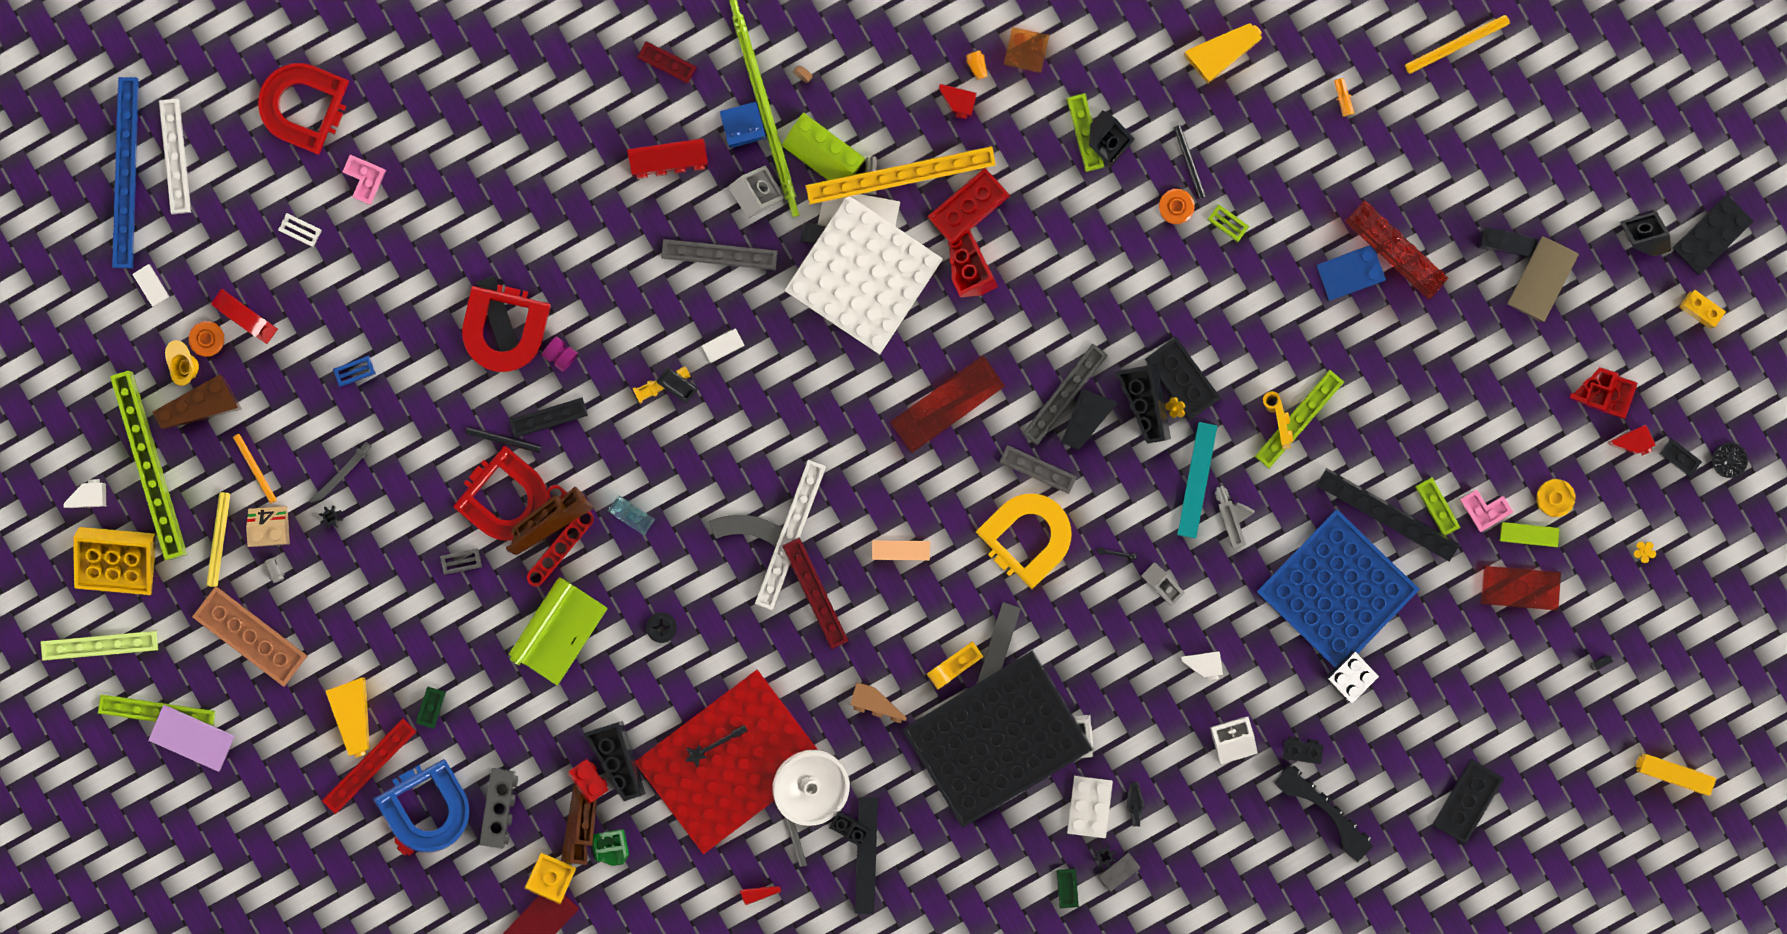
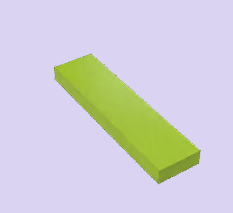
(1081, 121)

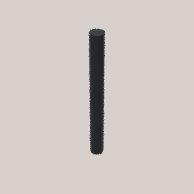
(1189, 161)
(503, 440)

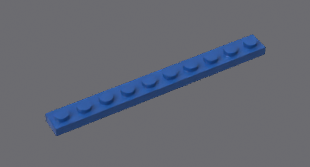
(125, 172)

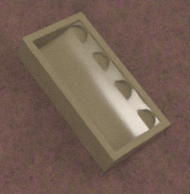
(1542, 279)

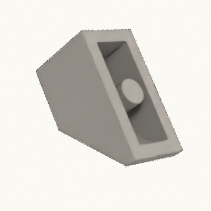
(1162, 584)

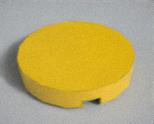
(1555, 498)

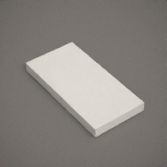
(884, 208)

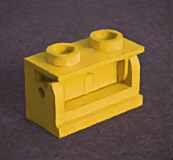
(1702, 309)

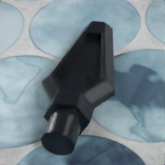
(1135, 803)

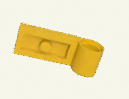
(1282, 418)
(955, 665)

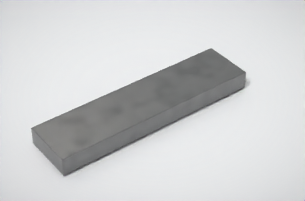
(1038, 469)

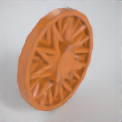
(1176, 206)
(206, 338)

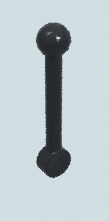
(1133, 556)

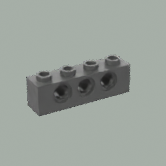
(488, 836)

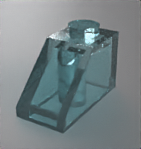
(631, 515)

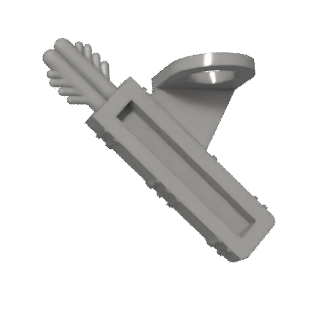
(1232, 517)

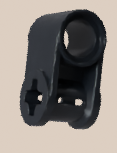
(811, 232)

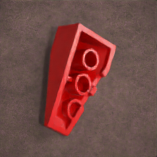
(969, 268)

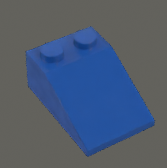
(1351, 272)

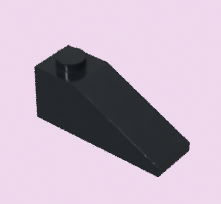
(1507, 242)

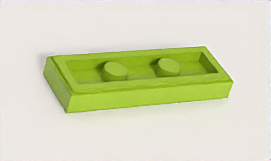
(1437, 506)
(1529, 534)

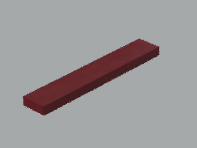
(815, 593)

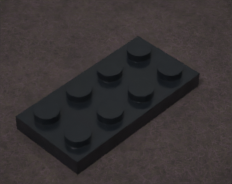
(1712, 234)

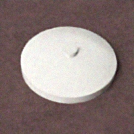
(810, 787)

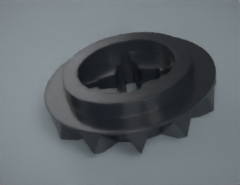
(655, 621)

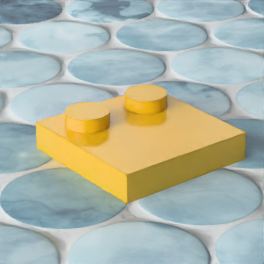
(550, 878)

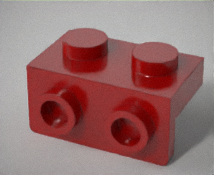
(588, 781)

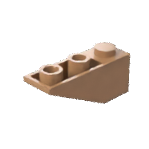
(871, 699)

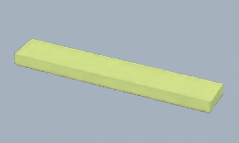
(99, 645)

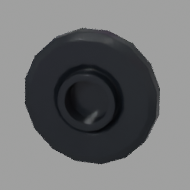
(1729, 460)

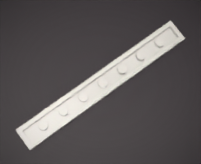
(791, 530)

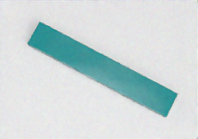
(1197, 480)

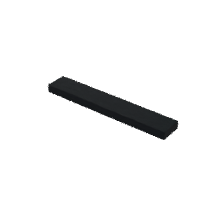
(866, 858)

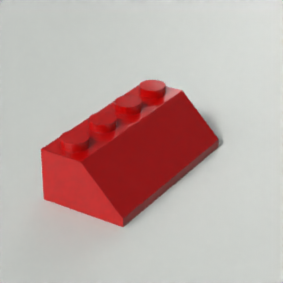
(667, 158)

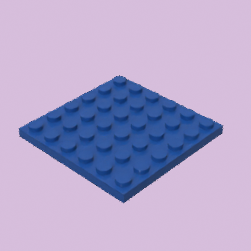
(1338, 589)

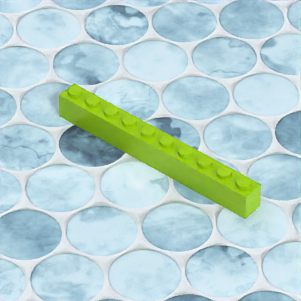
(148, 465)

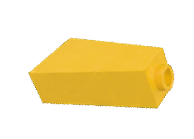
(1219, 53)
(351, 715)
(1675, 774)

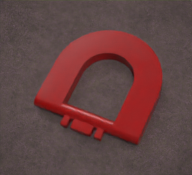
(306, 75)
(532, 334)
(520, 472)

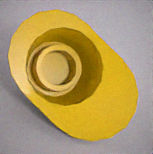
(181, 364)

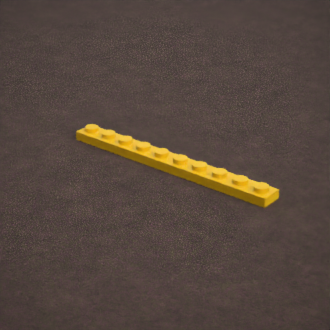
(900, 175)

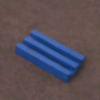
(351, 364)

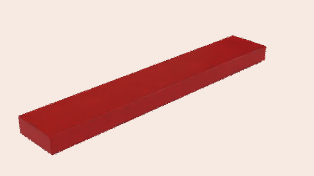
(369, 766)

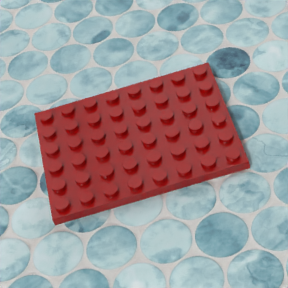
(736, 775)

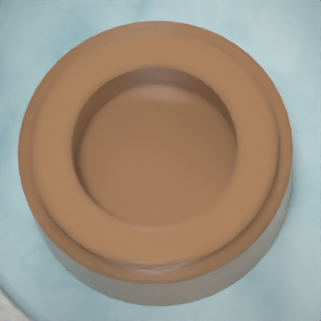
(802, 74)

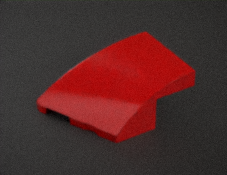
(1606, 393)

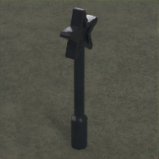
(697, 754)

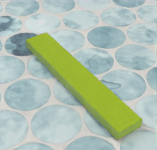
(1301, 417)
(147, 710)

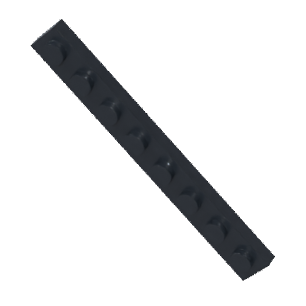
(1387, 514)

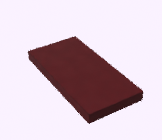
(543, 917)

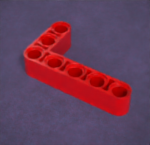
(561, 538)

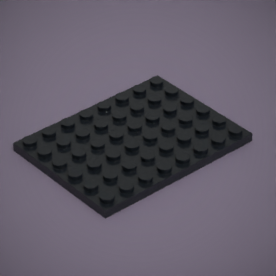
(997, 739)

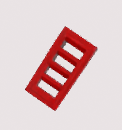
(755, 894)

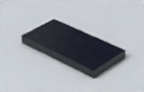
(1183, 378)
(1468, 801)

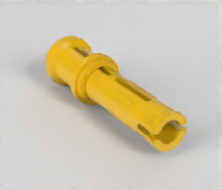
(652, 387)

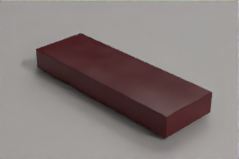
(666, 62)

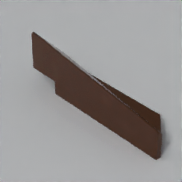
(548, 519)
(578, 829)

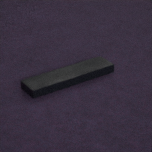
(499, 318)
(548, 417)

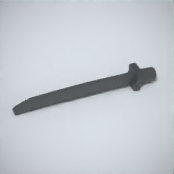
(361, 453)

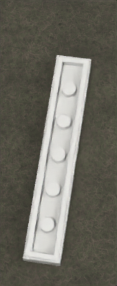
(175, 156)

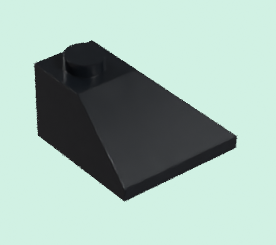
(1108, 138)
(1648, 234)

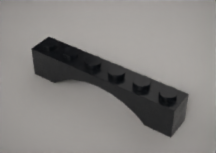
(1352, 841)

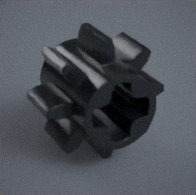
(327, 520)
(1102, 850)

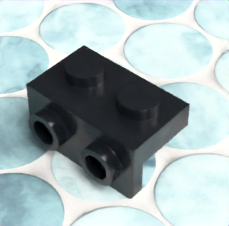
(1301, 751)

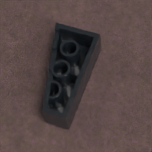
(1146, 401)
(617, 759)

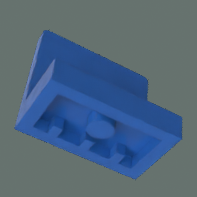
(742, 125)

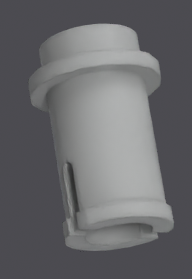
(274, 570)

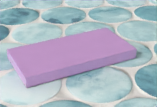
(191, 738)

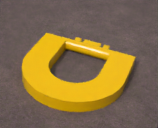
(1008, 514)

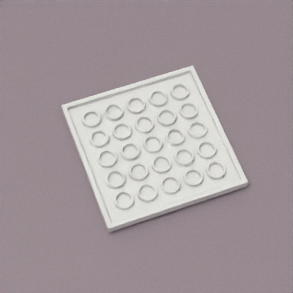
(863, 274)

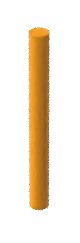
(254, 468)

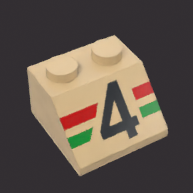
(267, 526)

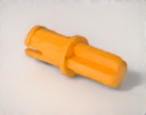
(1343, 97)

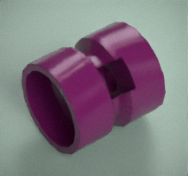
(560, 354)

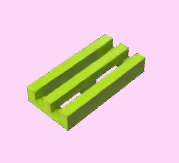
(1231, 216)

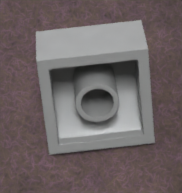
(756, 191)

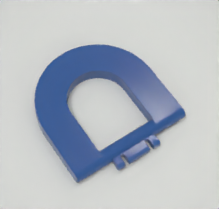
(400, 823)

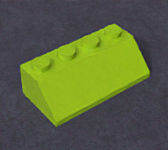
(821, 149)

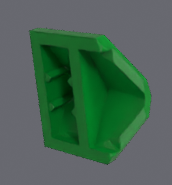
(610, 847)

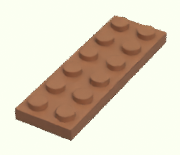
(250, 636)

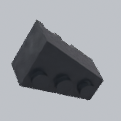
(1086, 417)

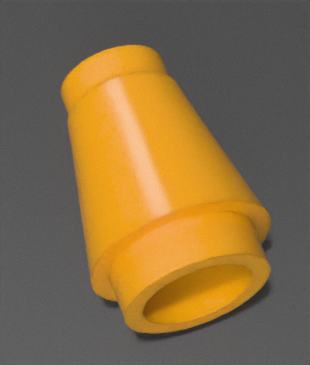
(977, 64)

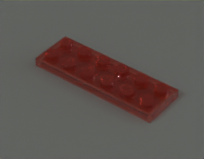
(1396, 249)
(947, 404)

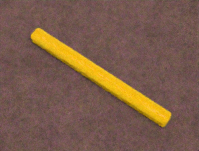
(1457, 44)

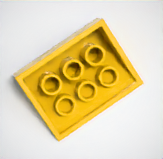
(114, 560)

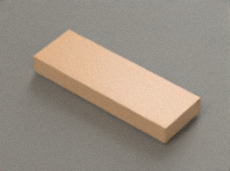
(900, 550)

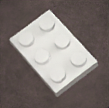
(1089, 807)

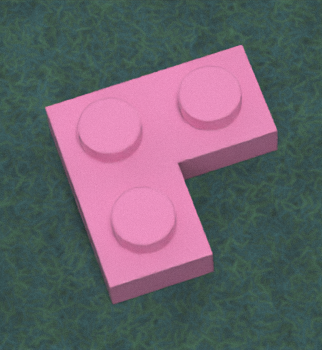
(369, 176)
(1483, 514)

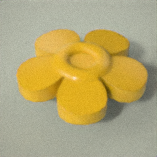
(1175, 407)
(1644, 551)

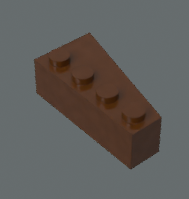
(202, 402)

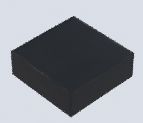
(1601, 662)

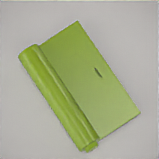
(549, 635)

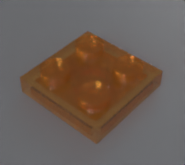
(1026, 50)

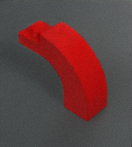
(244, 316)

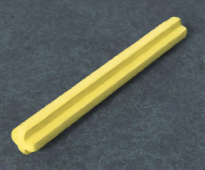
(218, 539)

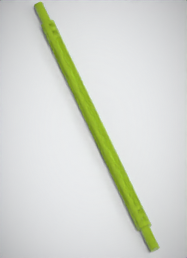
(764, 108)

